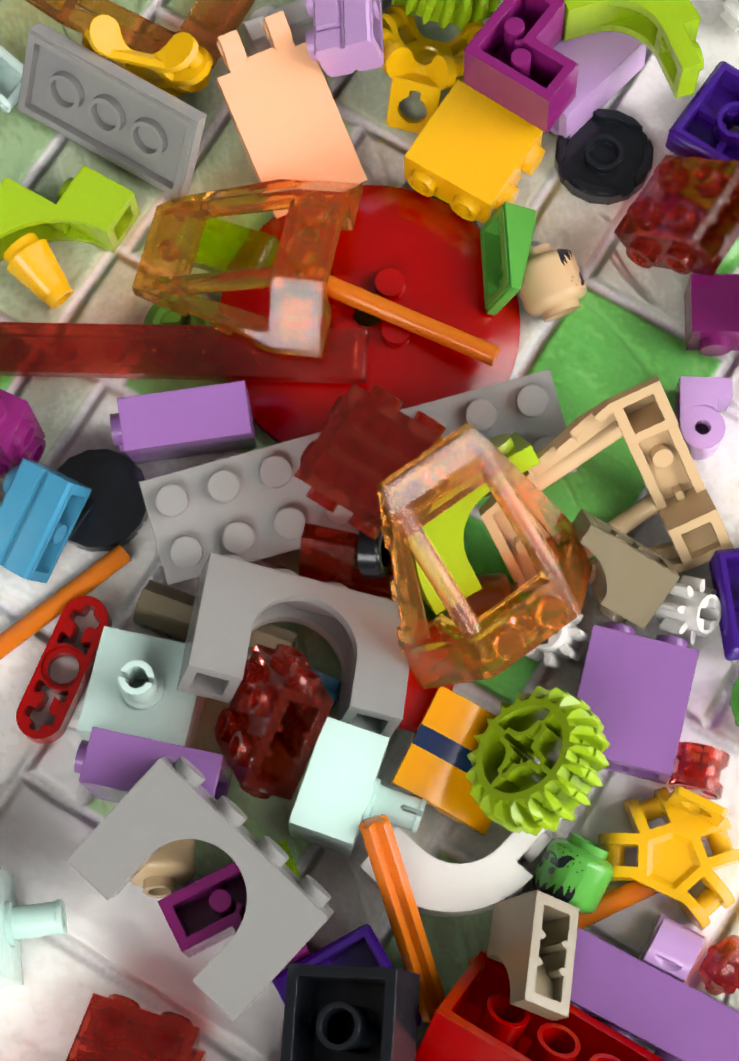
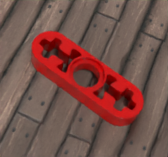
(55, 648)

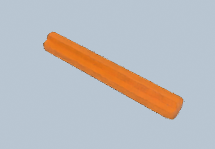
(402, 911)

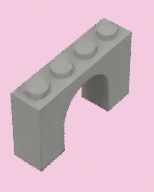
(360, 627)
(280, 906)

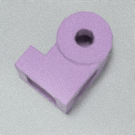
(698, 415)
(672, 948)

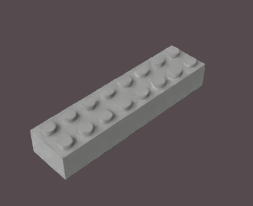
(258, 506)

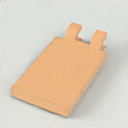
(285, 110)

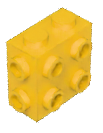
(473, 154)

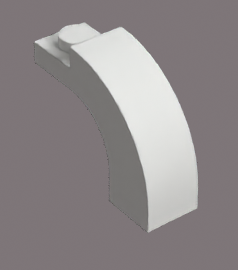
(466, 888)

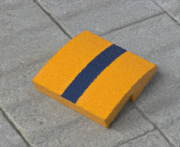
(438, 760)

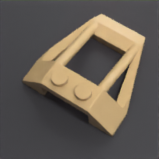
(663, 461)

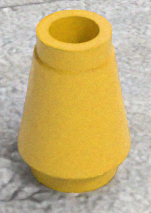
(37, 269)

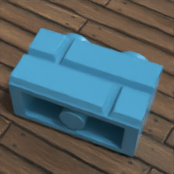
(37, 518)

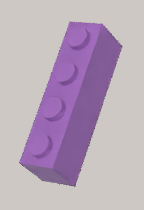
(651, 1005)

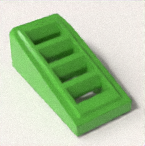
(504, 253)

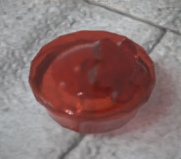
(721, 967)

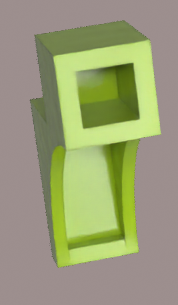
(86, 211)

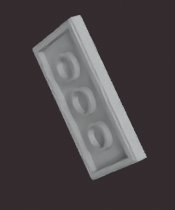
(110, 111)

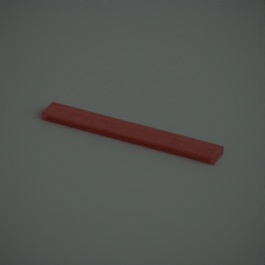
(172, 354)

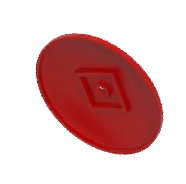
(419, 258)

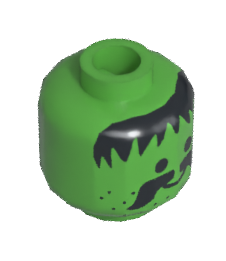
(574, 872)

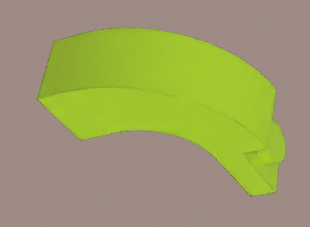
(662, 25)
(447, 529)

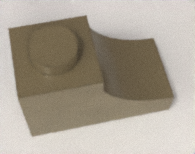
(629, 576)
(537, 945)

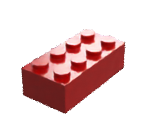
(482, 1026)

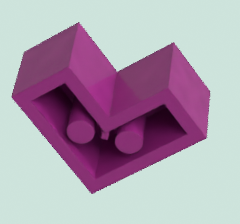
(516, 61)
(712, 313)
(210, 911)

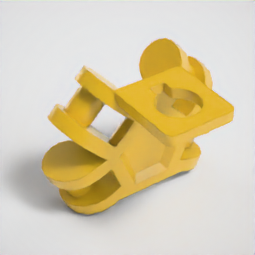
(419, 65)
(176, 68)
(673, 855)

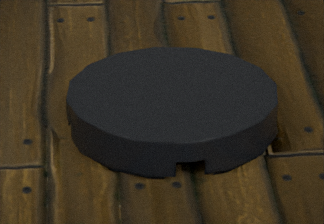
(600, 174)
(115, 503)

